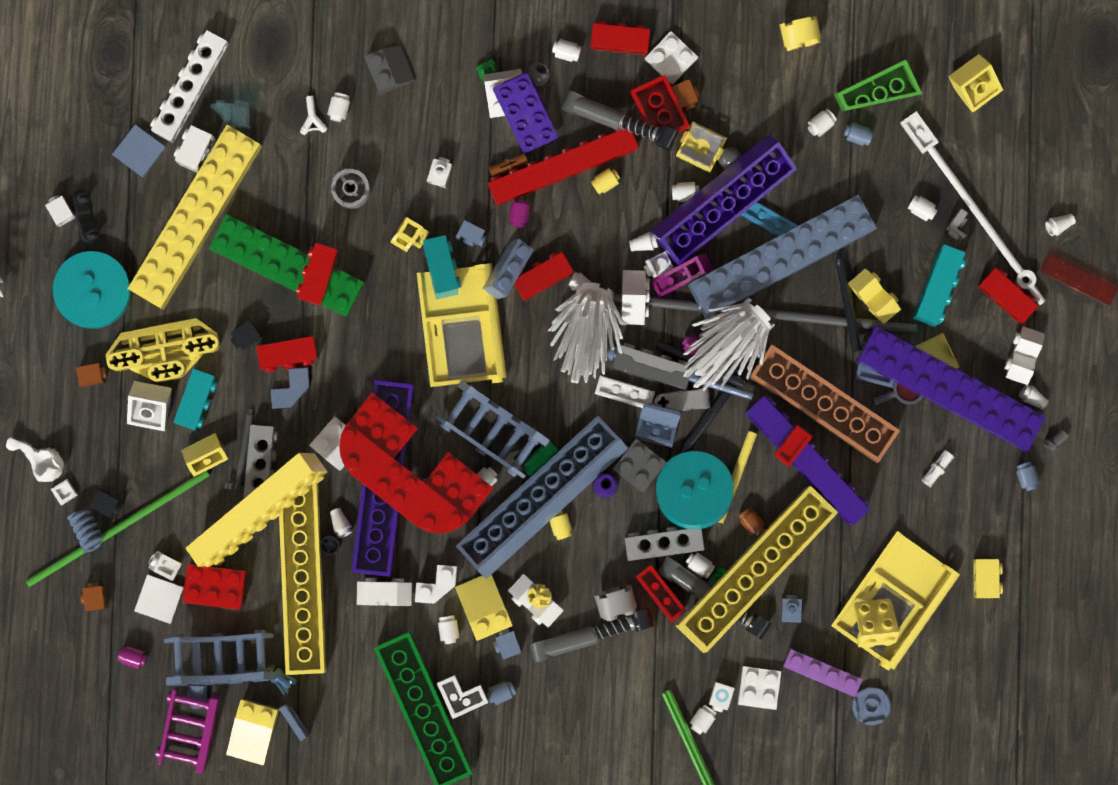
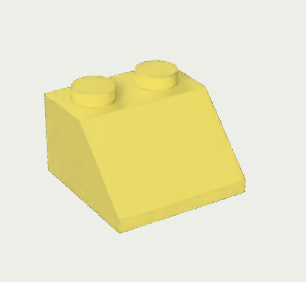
(976, 82)

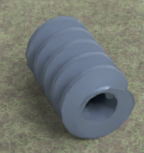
(85, 530)

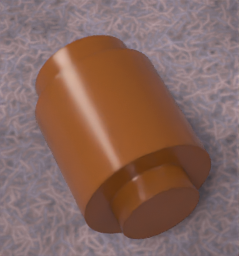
(752, 522)

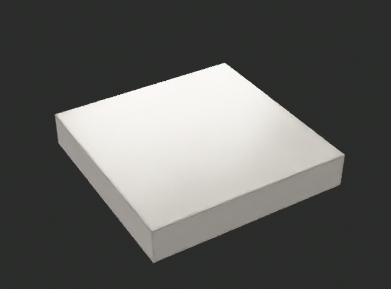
(159, 599)

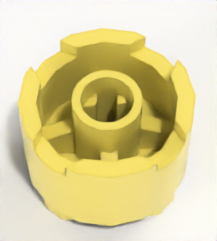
(800, 32)

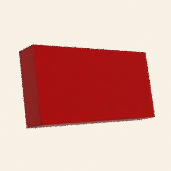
(793, 445)

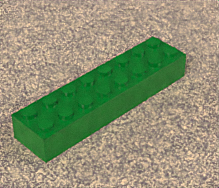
(280, 262)
(423, 710)

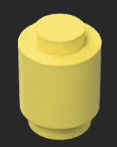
(605, 181)
(561, 525)

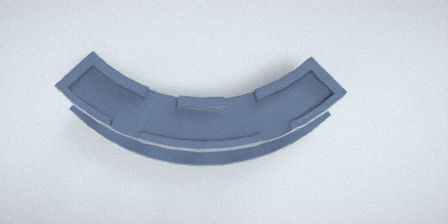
(503, 418)
(219, 676)

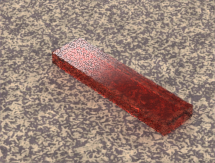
(1079, 280)

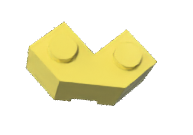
(868, 289)

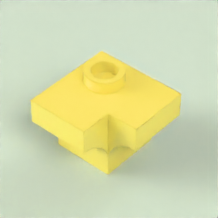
(409, 234)

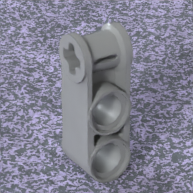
(686, 399)

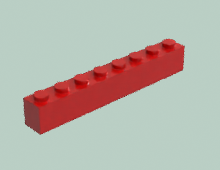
(562, 166)

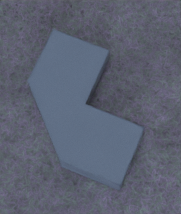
(289, 396)

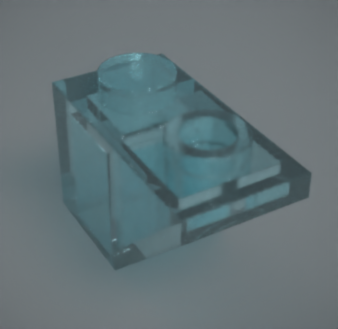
(234, 114)

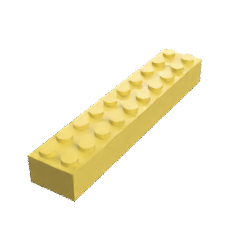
(195, 217)
(756, 569)
(302, 585)

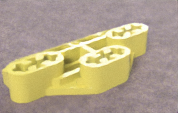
(161, 353)

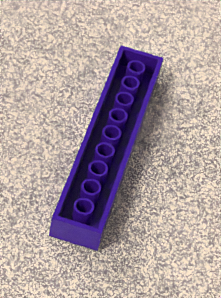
(950, 389)
(376, 518)

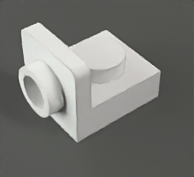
(658, 265)
(164, 565)

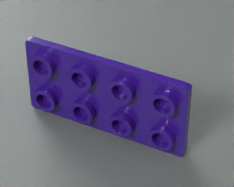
(525, 112)

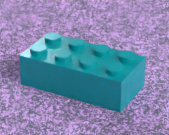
(938, 286)

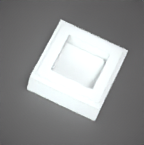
(64, 492)

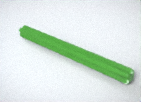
(687, 738)

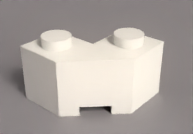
(1024, 355)
(445, 581)
(384, 593)
(546, 615)

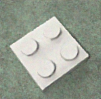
(671, 58)
(759, 687)

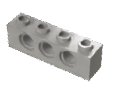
(257, 434)
(634, 552)

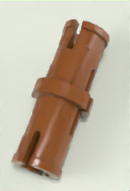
(507, 165)

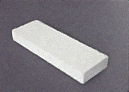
(624, 392)

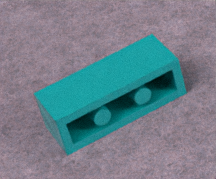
(441, 267)
(195, 400)

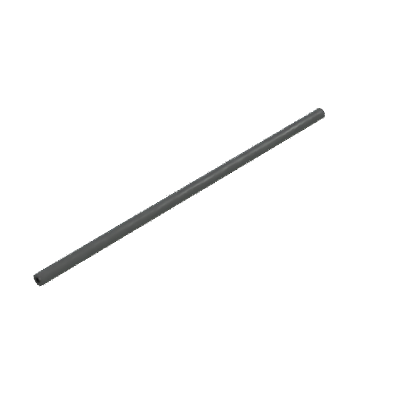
(786, 315)

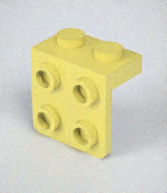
(876, 623)

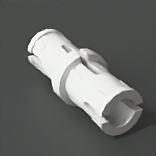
(937, 468)

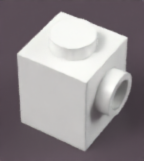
(440, 172)

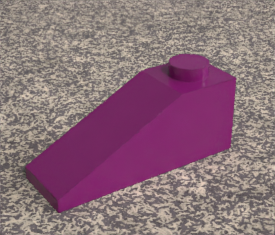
(682, 275)

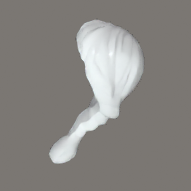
(45, 462)

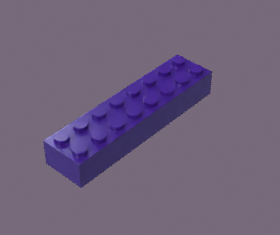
(724, 199)
(809, 463)

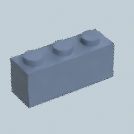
(508, 269)

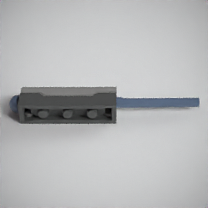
(662, 369)

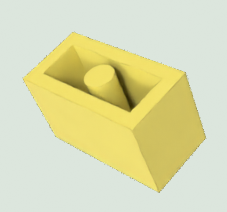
(204, 454)
(986, 578)

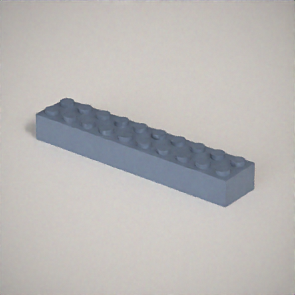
(782, 256)
(542, 497)

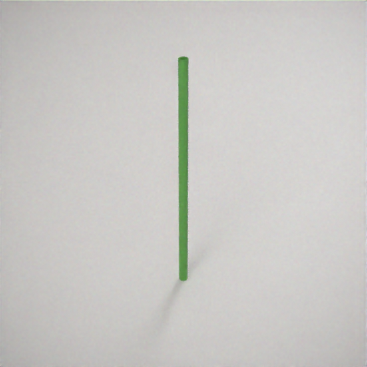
(120, 526)

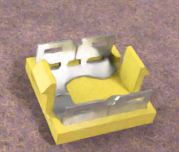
(701, 147)

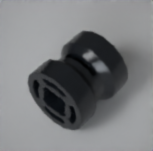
(328, 543)

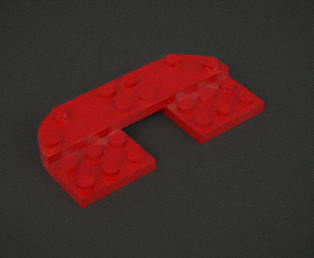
(368, 453)

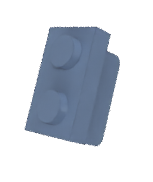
(657, 424)

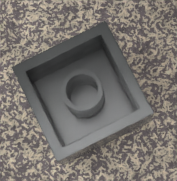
(639, 466)

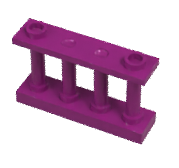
(203, 742)

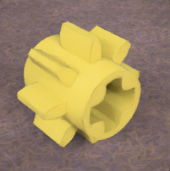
(539, 596)

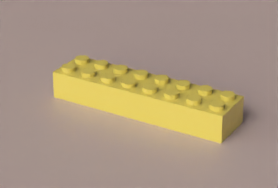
(256, 510)

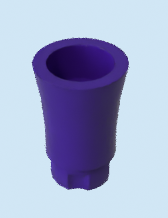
(605, 492)

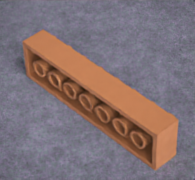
(824, 404)

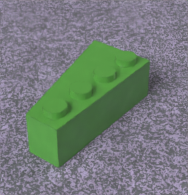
(885, 86)

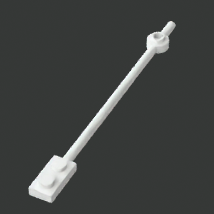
(925, 142)

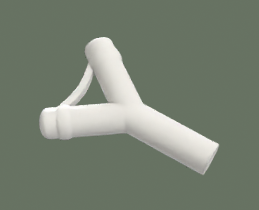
(312, 118)

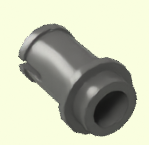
(1053, 443)

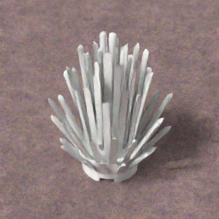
(587, 330)
(738, 336)

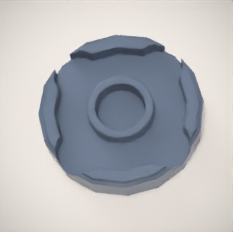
(871, 705)

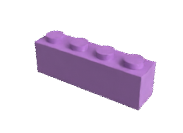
(822, 672)

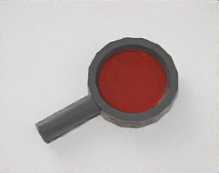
(900, 393)

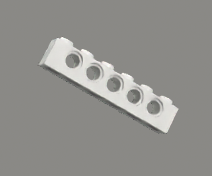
(190, 97)

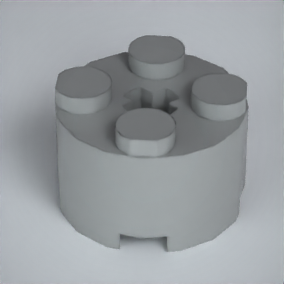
(353, 178)
(616, 602)

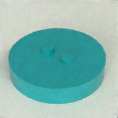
(92, 290)
(694, 490)

